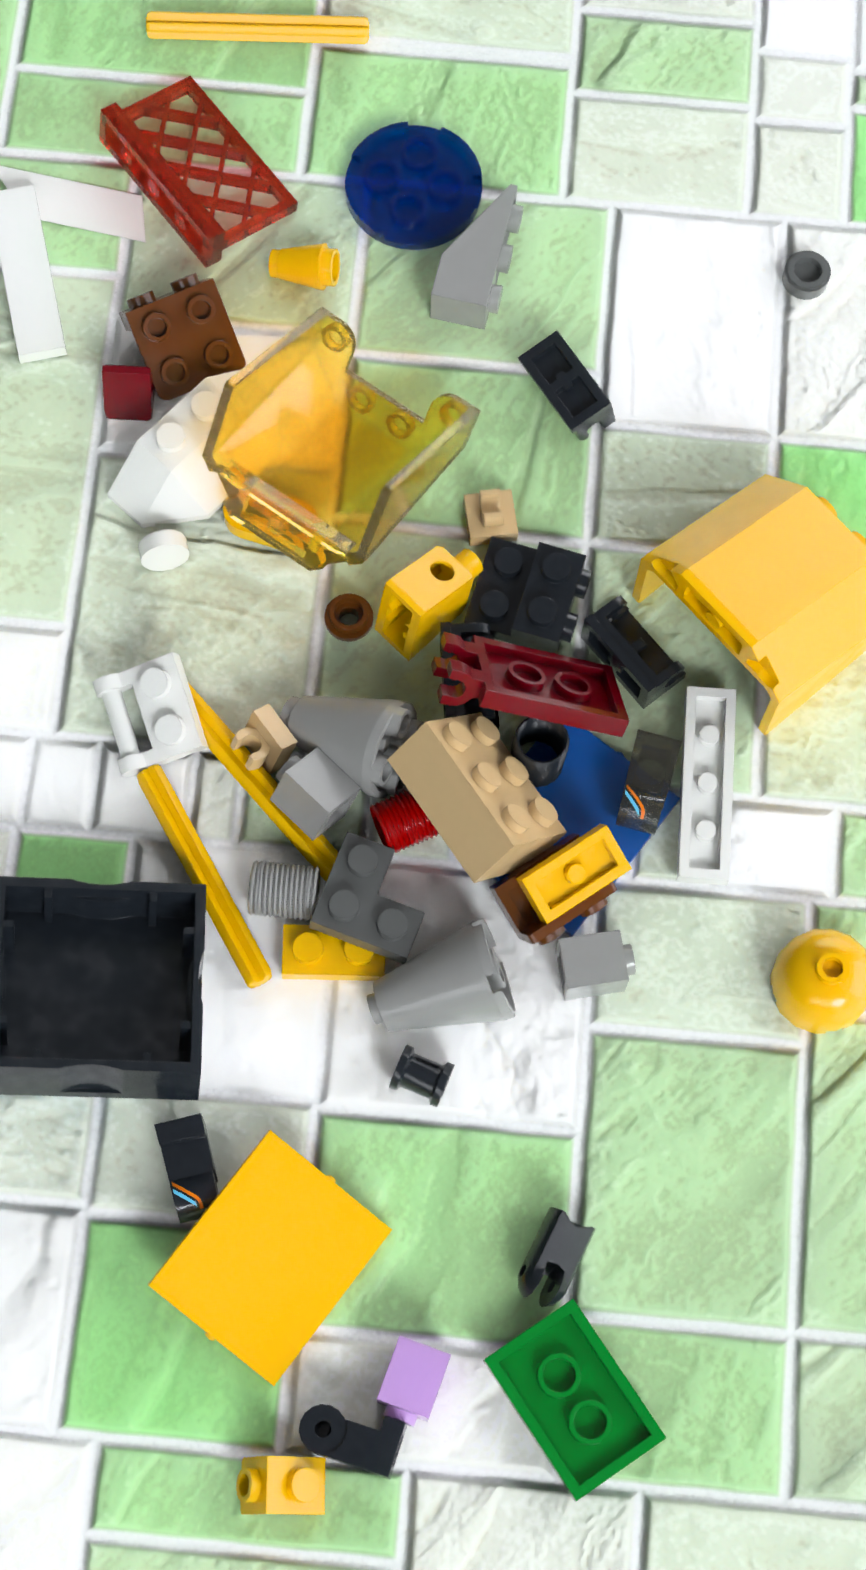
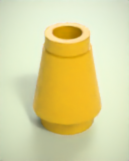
(306, 265)

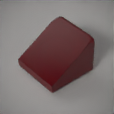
(128, 392)

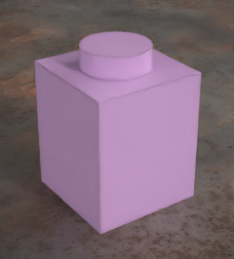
(412, 1381)

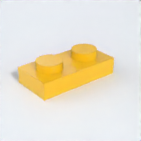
(573, 873)
(323, 957)

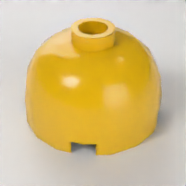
(820, 981)

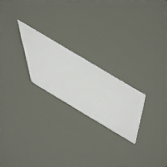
(82, 204)

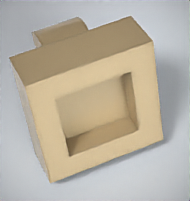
(489, 515)
(267, 740)

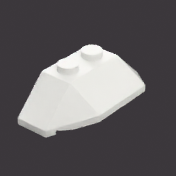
(166, 471)

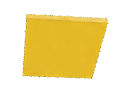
(270, 1257)

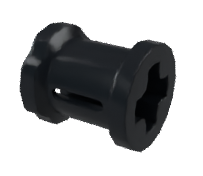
(421, 1075)

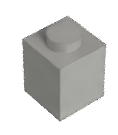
(314, 792)
(594, 964)

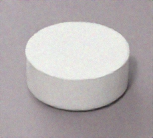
(163, 550)

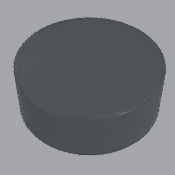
(806, 275)

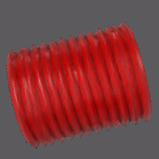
(401, 822)

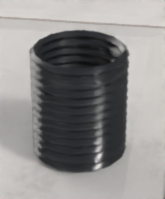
(543, 731)

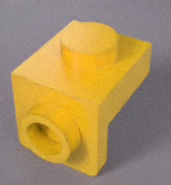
(282, 1485)

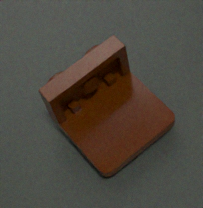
(183, 335)

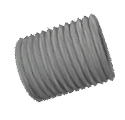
(283, 890)

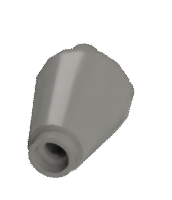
(354, 735)

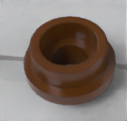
(348, 604)

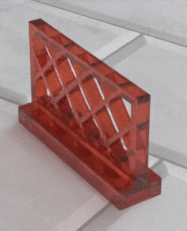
(162, 180)

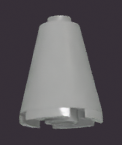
(446, 985)

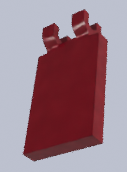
(531, 684)

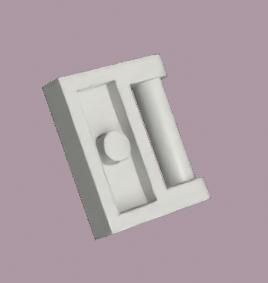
(165, 709)

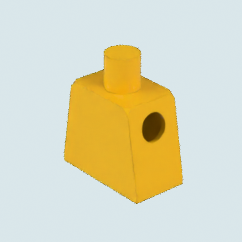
(423, 596)

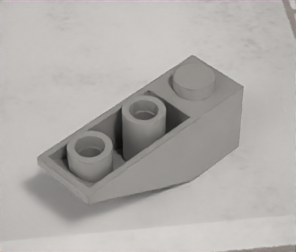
(470, 266)

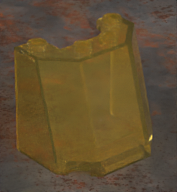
(321, 453)

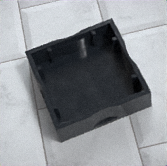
(101, 988)

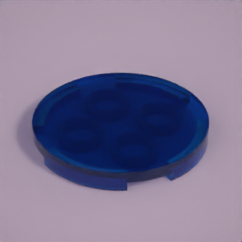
(413, 186)

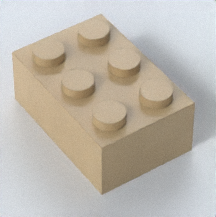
(476, 795)

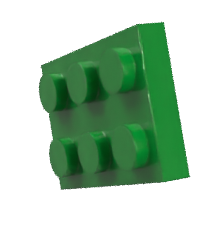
(574, 1400)

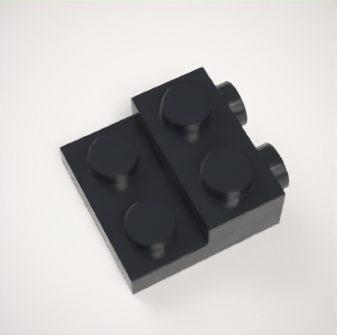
(529, 594)

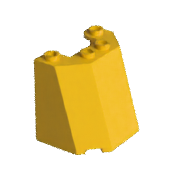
(773, 585)

